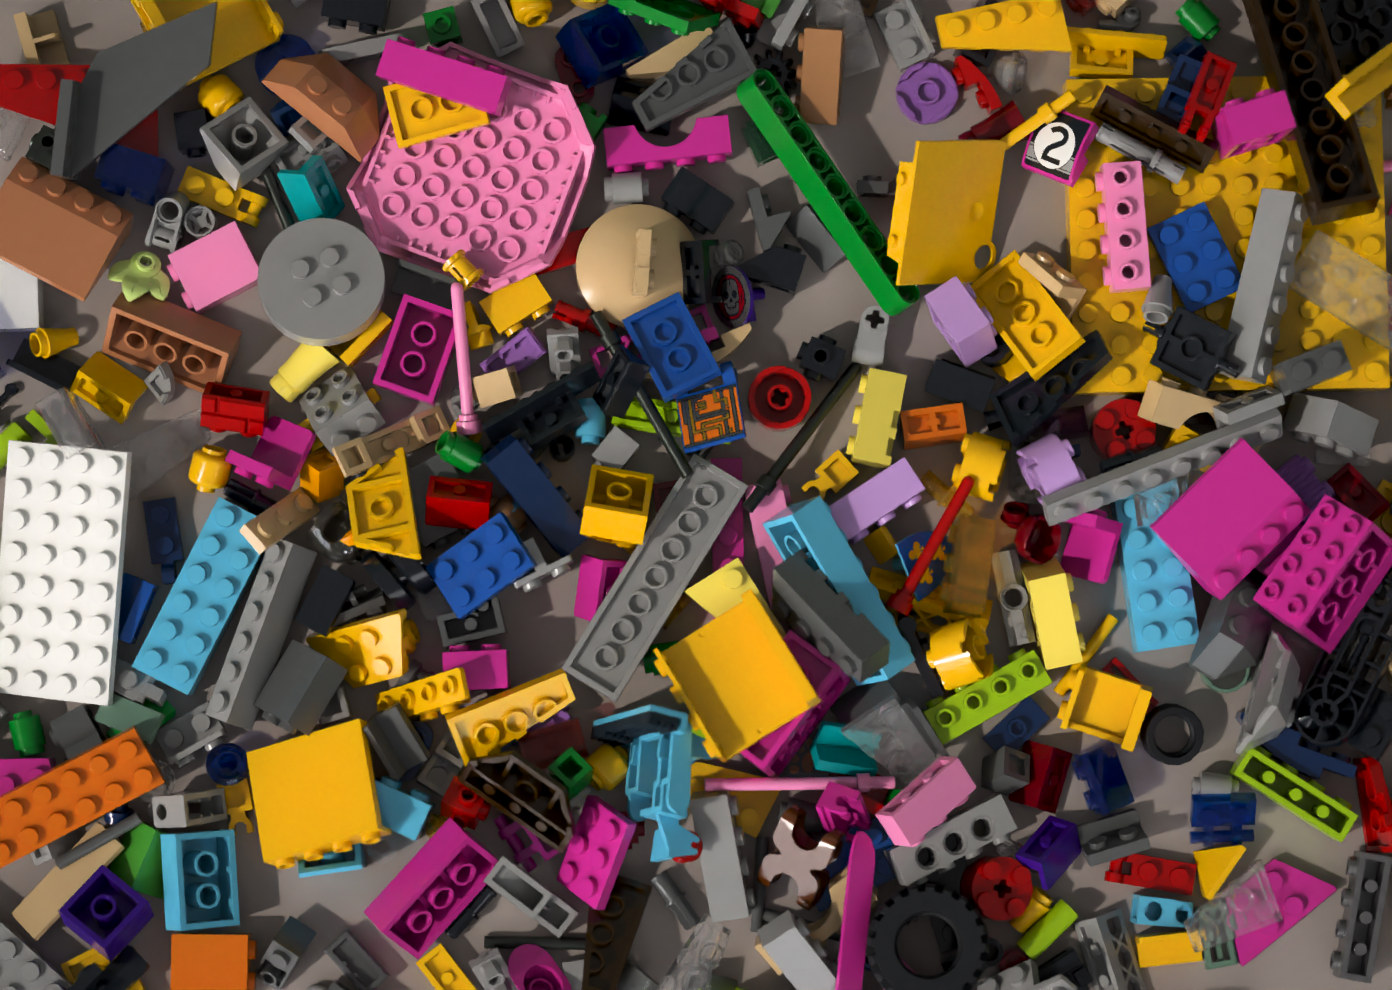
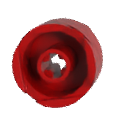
(787, 382)
(1107, 421)
(1013, 882)

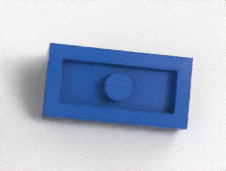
(134, 606)

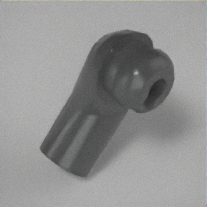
(1125, 22)

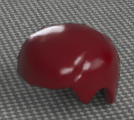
(1037, 539)

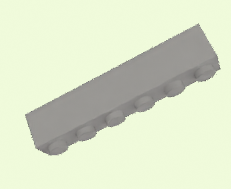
(1265, 282)
(261, 633)

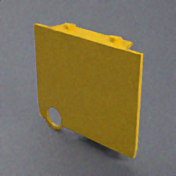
(945, 210)

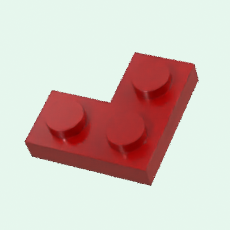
(742, 13)

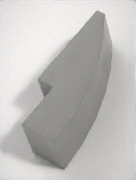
(498, 25)
(531, 896)

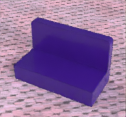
(1051, 850)

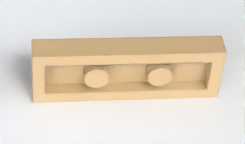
(279, 520)

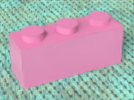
(926, 801)

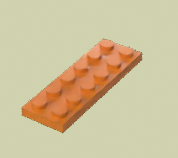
(75, 793)

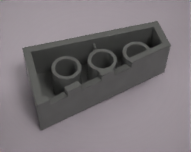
(827, 618)

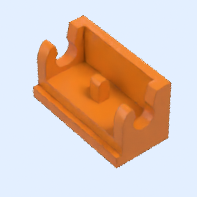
(933, 426)

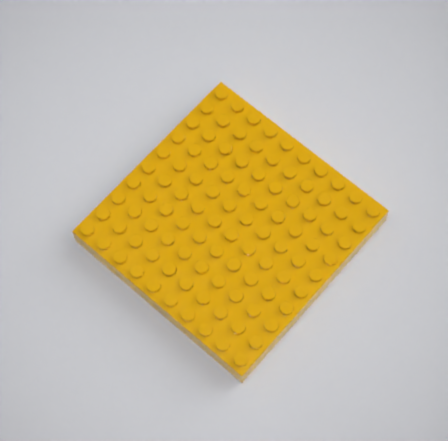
(1232, 197)

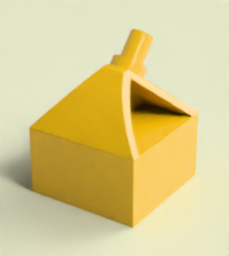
(617, 506)

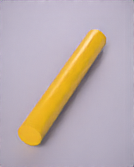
(1091, 648)

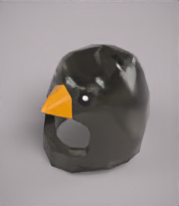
(333, 535)

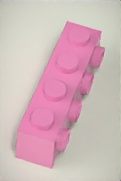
(1124, 227)

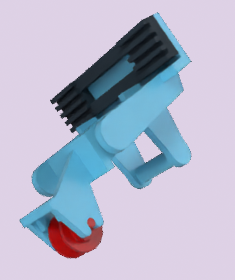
(660, 769)

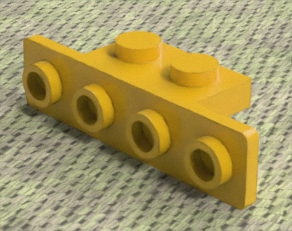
(1110, 53)
(429, 695)

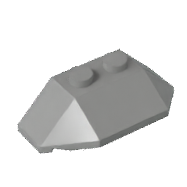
(1270, 695)

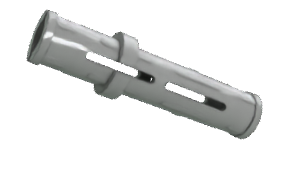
(1137, 151)

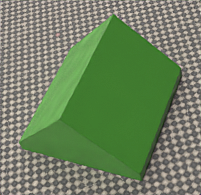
(141, 860)

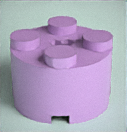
(1049, 465)

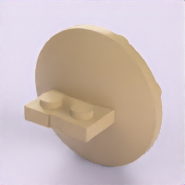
(631, 260)

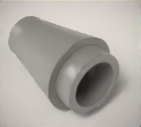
(1158, 301)

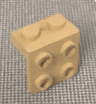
(1058, 282)

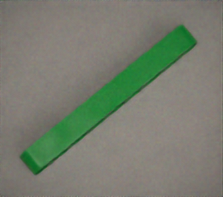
(825, 189)

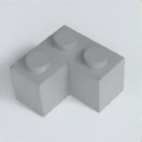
(1330, 424)

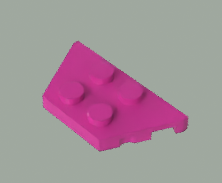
(1296, 897)

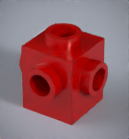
(464, 805)

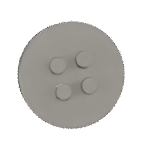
(321, 282)

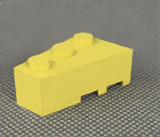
(1053, 613)

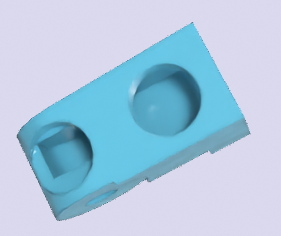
(1160, 911)

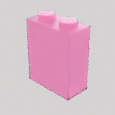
(214, 268)

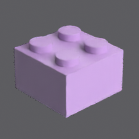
(962, 321)

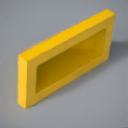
(1215, 866)

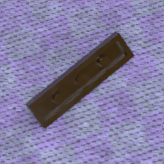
(1153, 128)

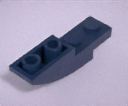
(1305, 757)

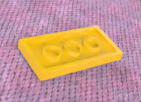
(1026, 316)

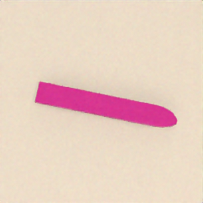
(856, 913)

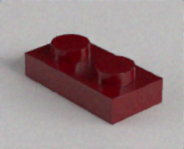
(1358, 493)

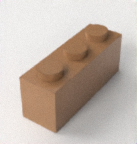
(820, 74)

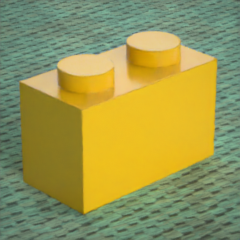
(516, 304)

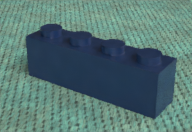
(535, 494)

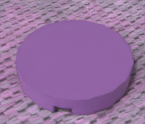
(926, 93)

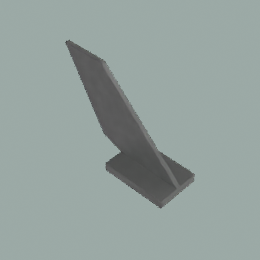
(127, 87)

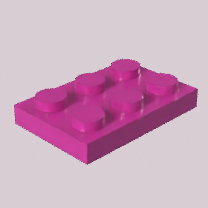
(596, 852)

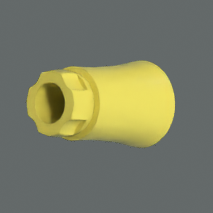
(302, 370)

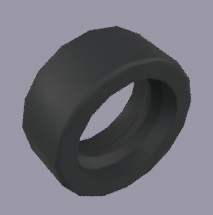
(1194, 742)

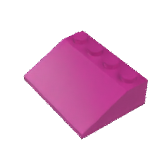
(1230, 519)

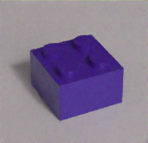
(106, 913)

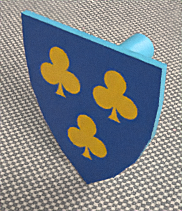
(909, 552)

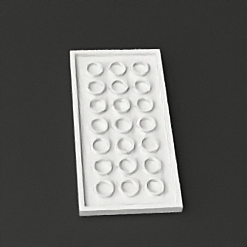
(62, 571)

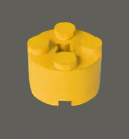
(983, 462)
(960, 653)

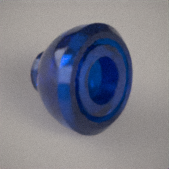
(227, 764)

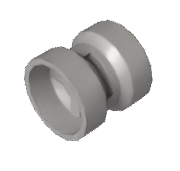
(196, 220)

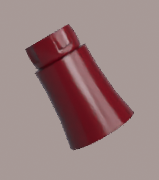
(996, 125)

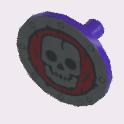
(737, 297)

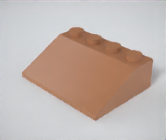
(58, 229)

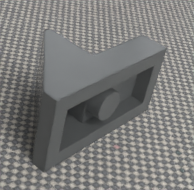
(767, 227)

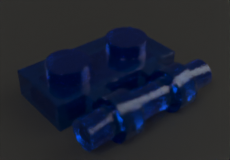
(1222, 810)

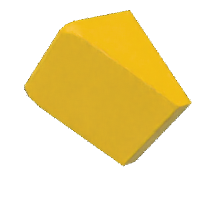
(881, 544)

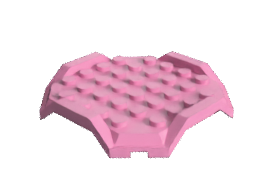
(489, 190)

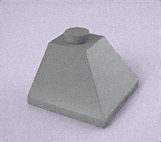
(242, 142)

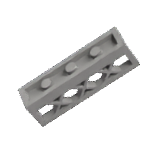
(1102, 949)

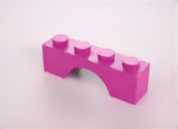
(707, 141)

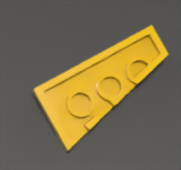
(1006, 27)
(508, 715)

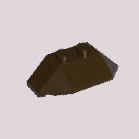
(523, 795)

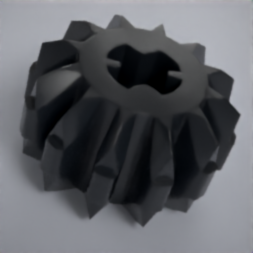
(779, 66)

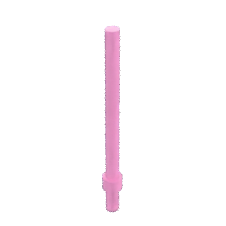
(862, 782)

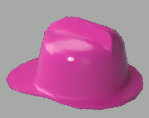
(535, 969)

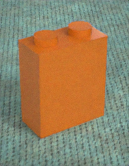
(212, 961)

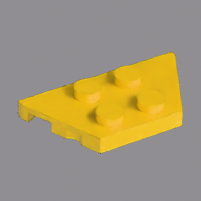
(384, 509)
(367, 648)

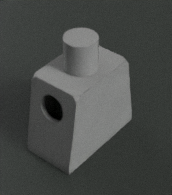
(173, 810)

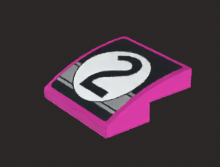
(1060, 148)

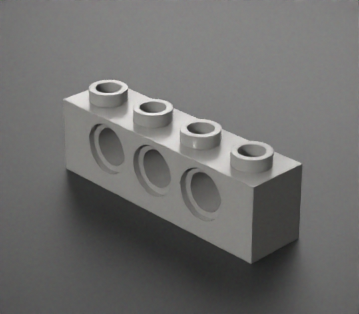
(990, 811)

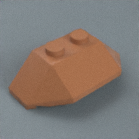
(329, 99)

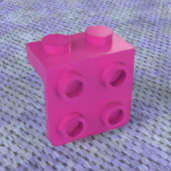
(277, 454)
(1091, 546)

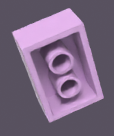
(877, 500)

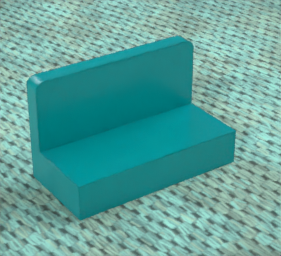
(312, 190)
(838, 754)

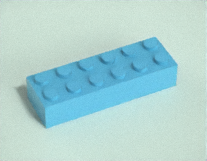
(814, 531)
(1154, 586)
(201, 601)

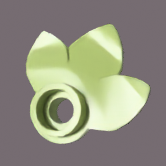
(140, 279)

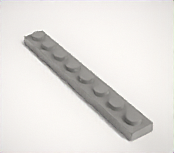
(1159, 467)

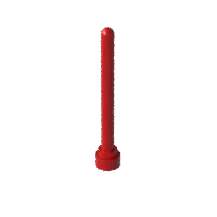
(903, 598)

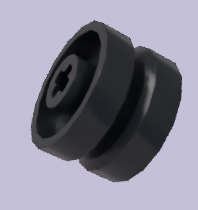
(396, 575)

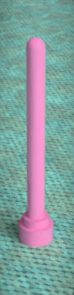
(468, 420)

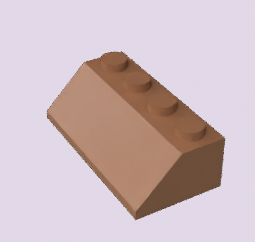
(160, 331)

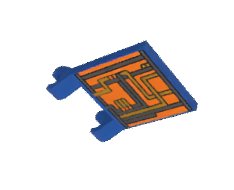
(712, 414)

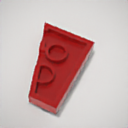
(1374, 805)

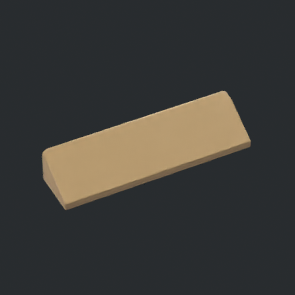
(42, 904)

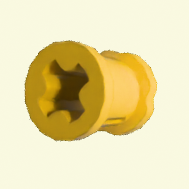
(463, 269)

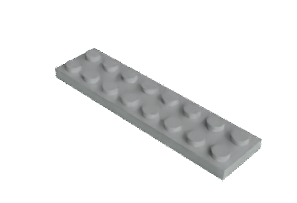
(654, 578)

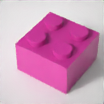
(482, 668)

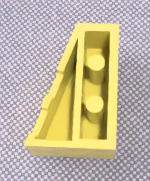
(876, 418)
(723, 590)

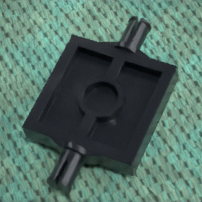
(1192, 348)

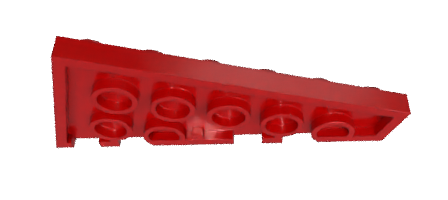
(35, 94)

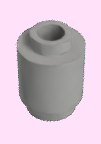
(625, 187)
(1214, 784)

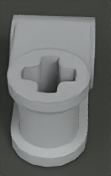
(168, 228)
(870, 342)

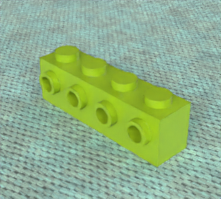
(987, 697)
(1292, 793)

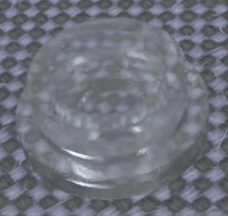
(384, 857)

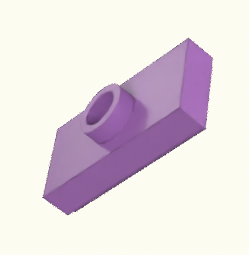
(519, 351)

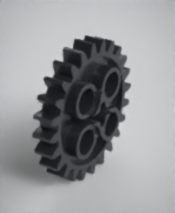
(1348, 50)

